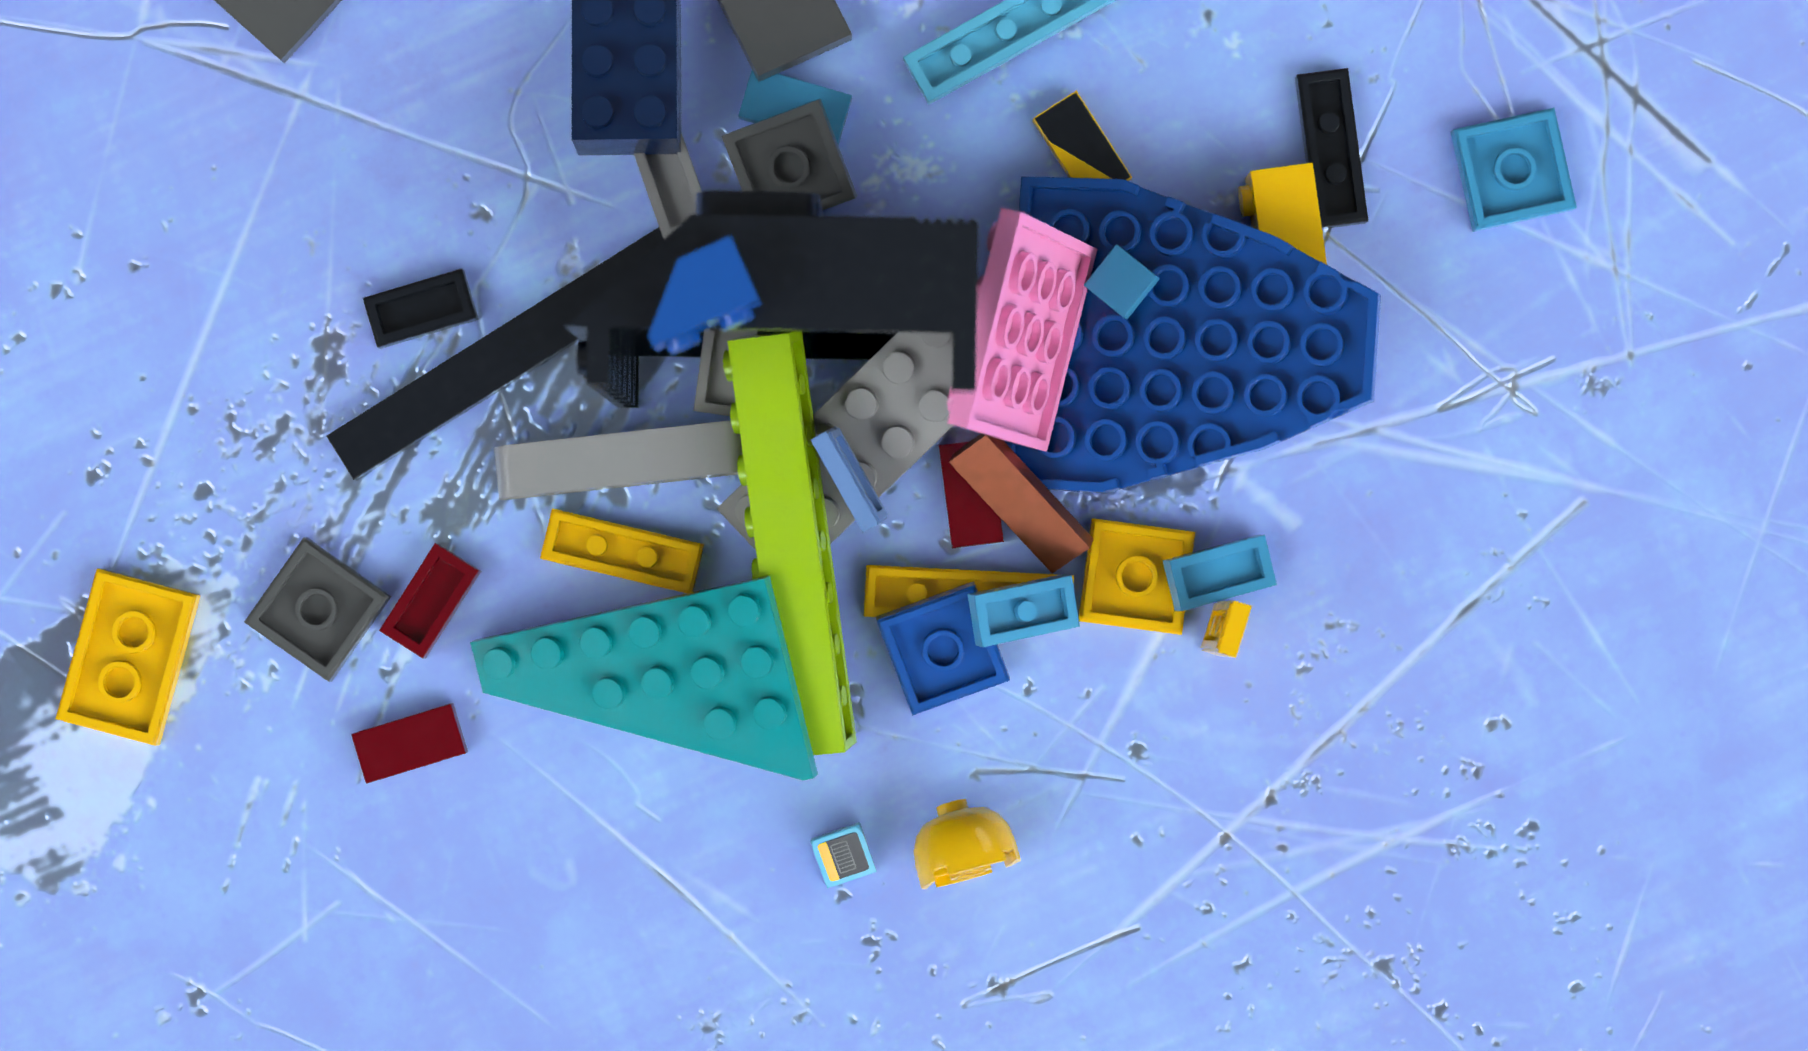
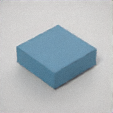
(1121, 282)

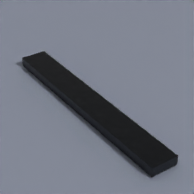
(477, 370)

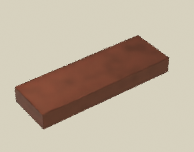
(1021, 501)

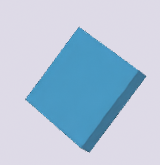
(1513, 169)

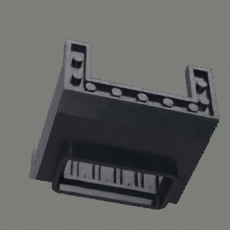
(829, 276)

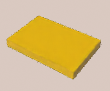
(128, 657)

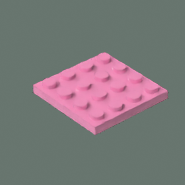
(1024, 330)

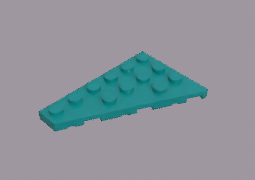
(676, 669)

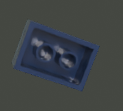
(626, 77)

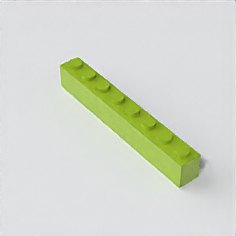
(791, 523)

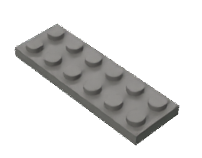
(887, 415)

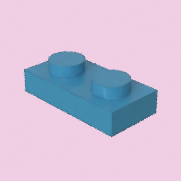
(1023, 610)

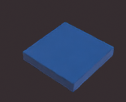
(937, 650)

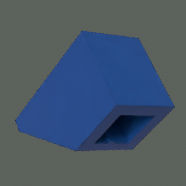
(701, 293)

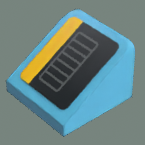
(843, 855)

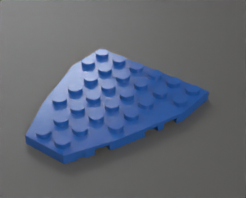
(1218, 357)

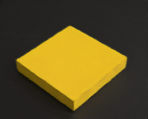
(1127, 576)

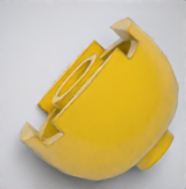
(962, 844)

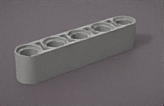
(617, 460)

